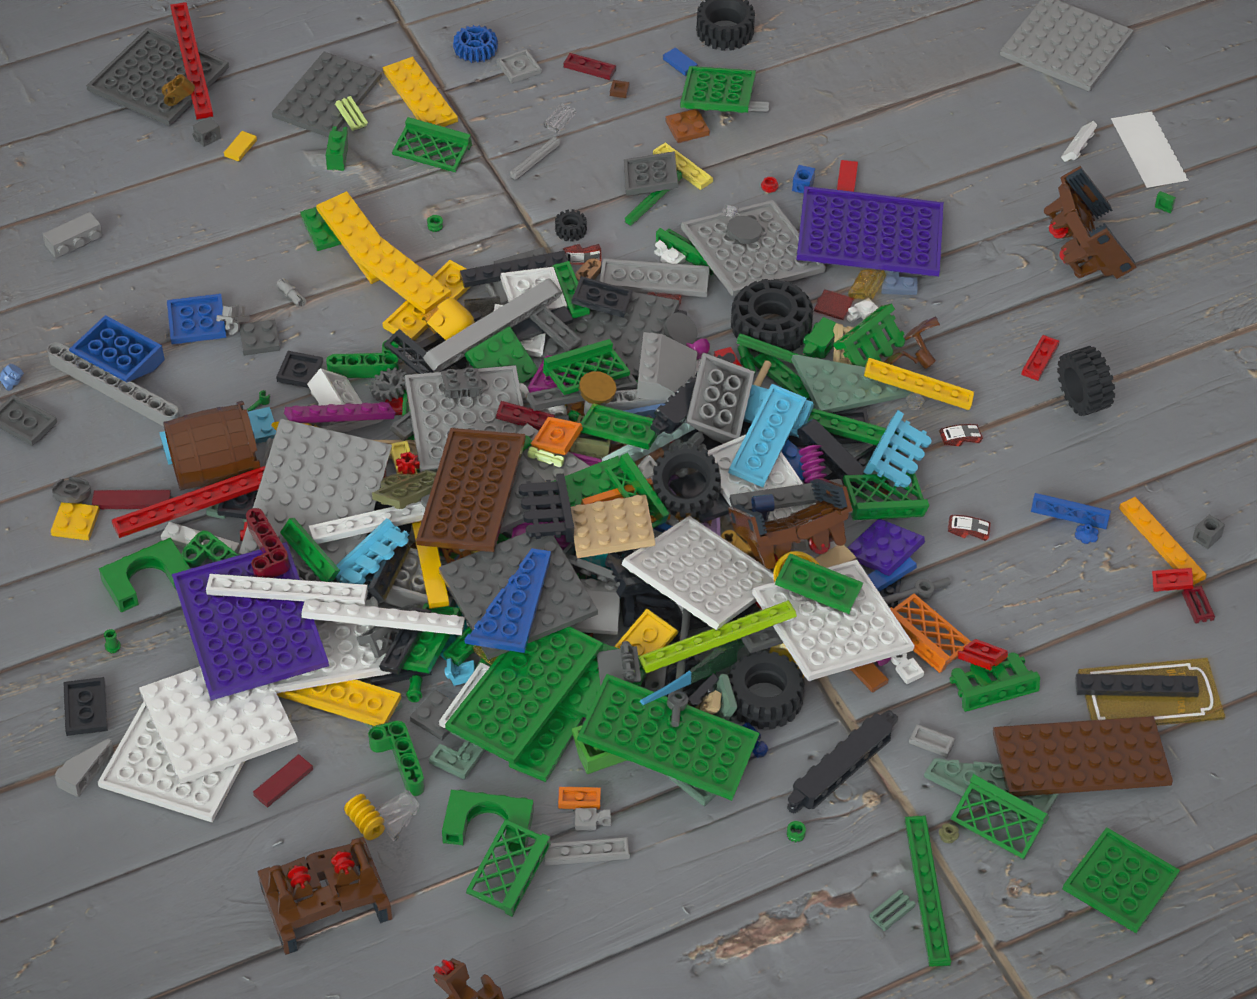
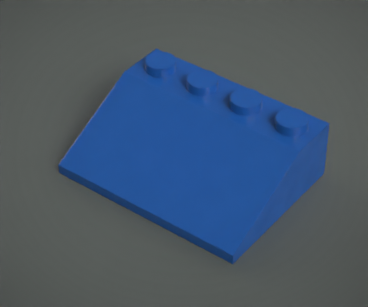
(119, 350)

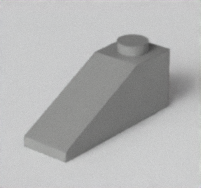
(81, 769)

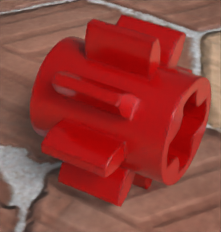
(408, 463)

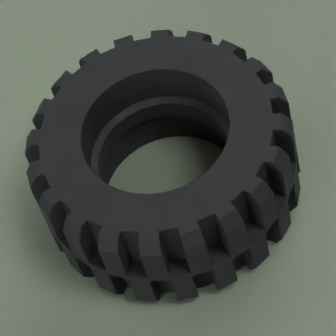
(770, 669)

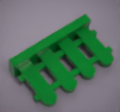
(871, 324)
(996, 691)

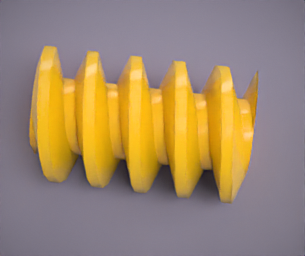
(365, 817)

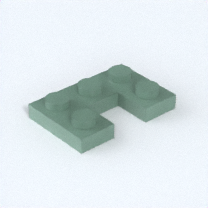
(459, 762)

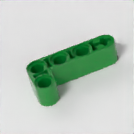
(363, 364)
(208, 550)
(396, 737)

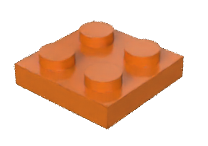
(557, 435)

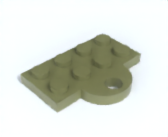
(404, 489)

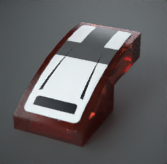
(580, 255)
(957, 434)
(964, 525)

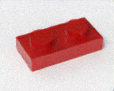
(1172, 579)

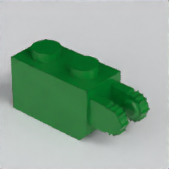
(337, 149)
(820, 340)

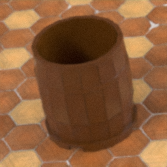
(211, 445)

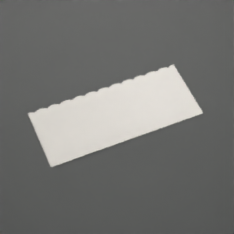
(1149, 149)

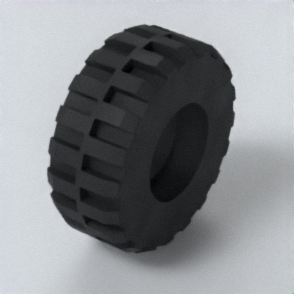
(773, 298)

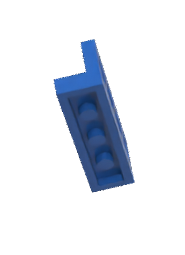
(1070, 511)

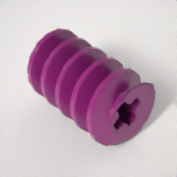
(811, 463)

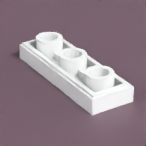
(1079, 142)

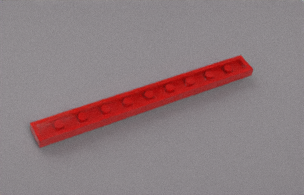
(191, 60)
(188, 503)

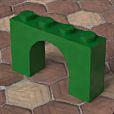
(117, 574)
(466, 805)

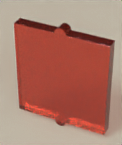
(833, 304)

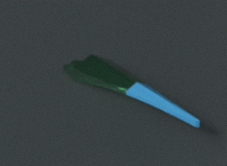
(719, 659)

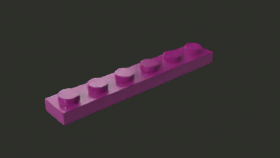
(338, 413)

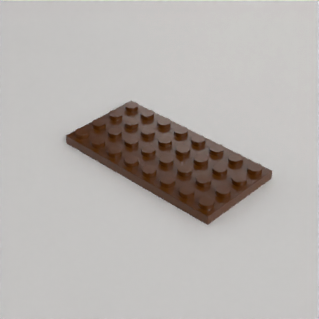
(471, 490)
(1082, 756)

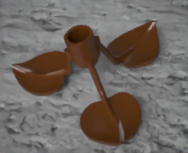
(923, 356)

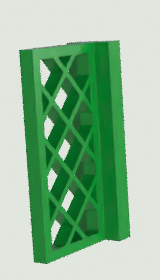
(437, 135)
(582, 358)
(888, 508)
(1008, 800)
(525, 875)

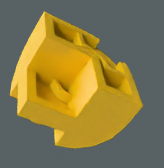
(450, 318)

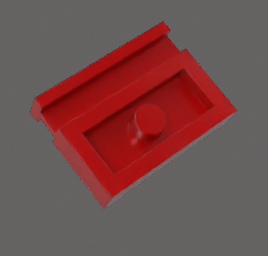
(982, 654)

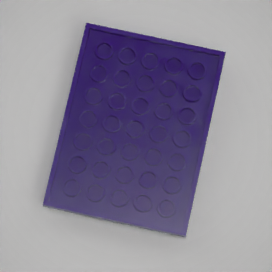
(871, 231)
(245, 638)

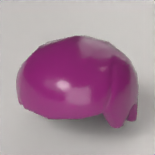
(701, 346)

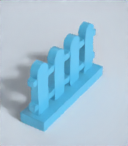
(890, 454)
(374, 545)

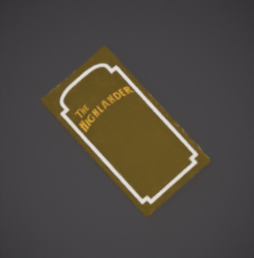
(1164, 709)

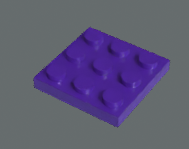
(885, 546)

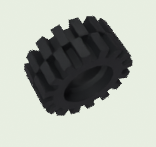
(570, 232)

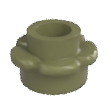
(949, 837)

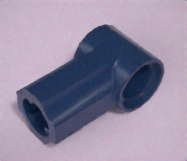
(763, 504)

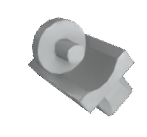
(233, 316)

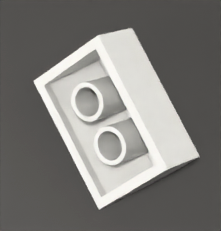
(332, 389)

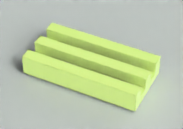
(354, 113)

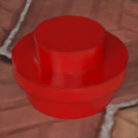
(769, 184)

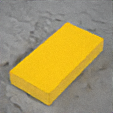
(240, 146)

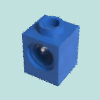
(803, 177)

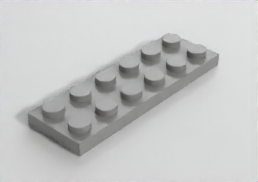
(656, 277)

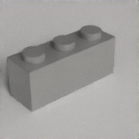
(72, 235)

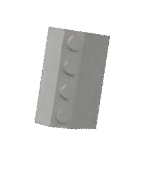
(664, 366)
(719, 398)
(409, 584)
(607, 603)

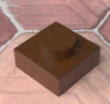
(619, 89)

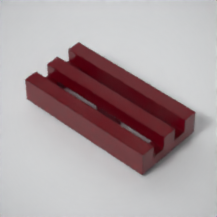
(1201, 616)

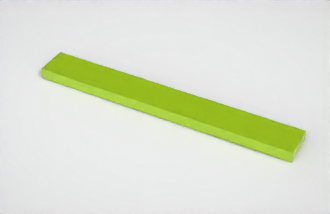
(715, 638)

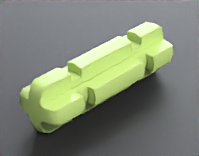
(545, 456)

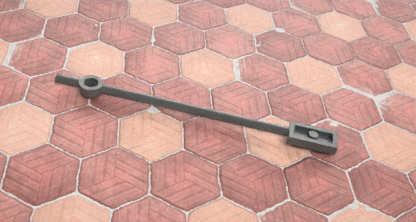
(769, 637)
(678, 700)

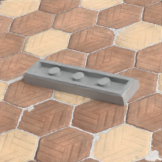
(587, 851)

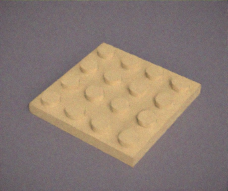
(612, 526)

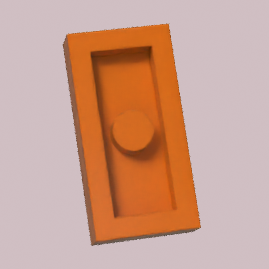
(579, 797)

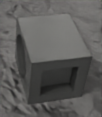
(206, 131)
(1208, 531)

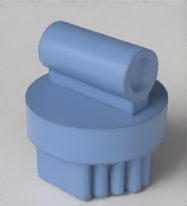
(10, 376)

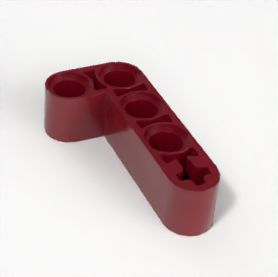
(274, 558)

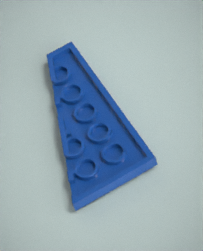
(513, 610)

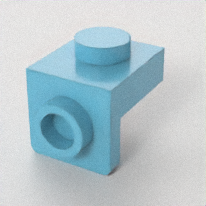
(459, 674)

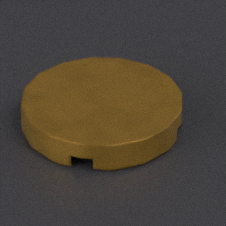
(597, 387)

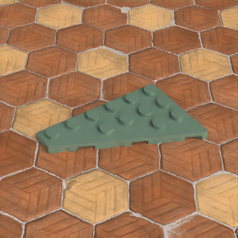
(841, 385)
(957, 778)

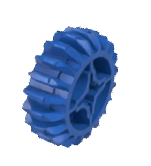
(475, 43)

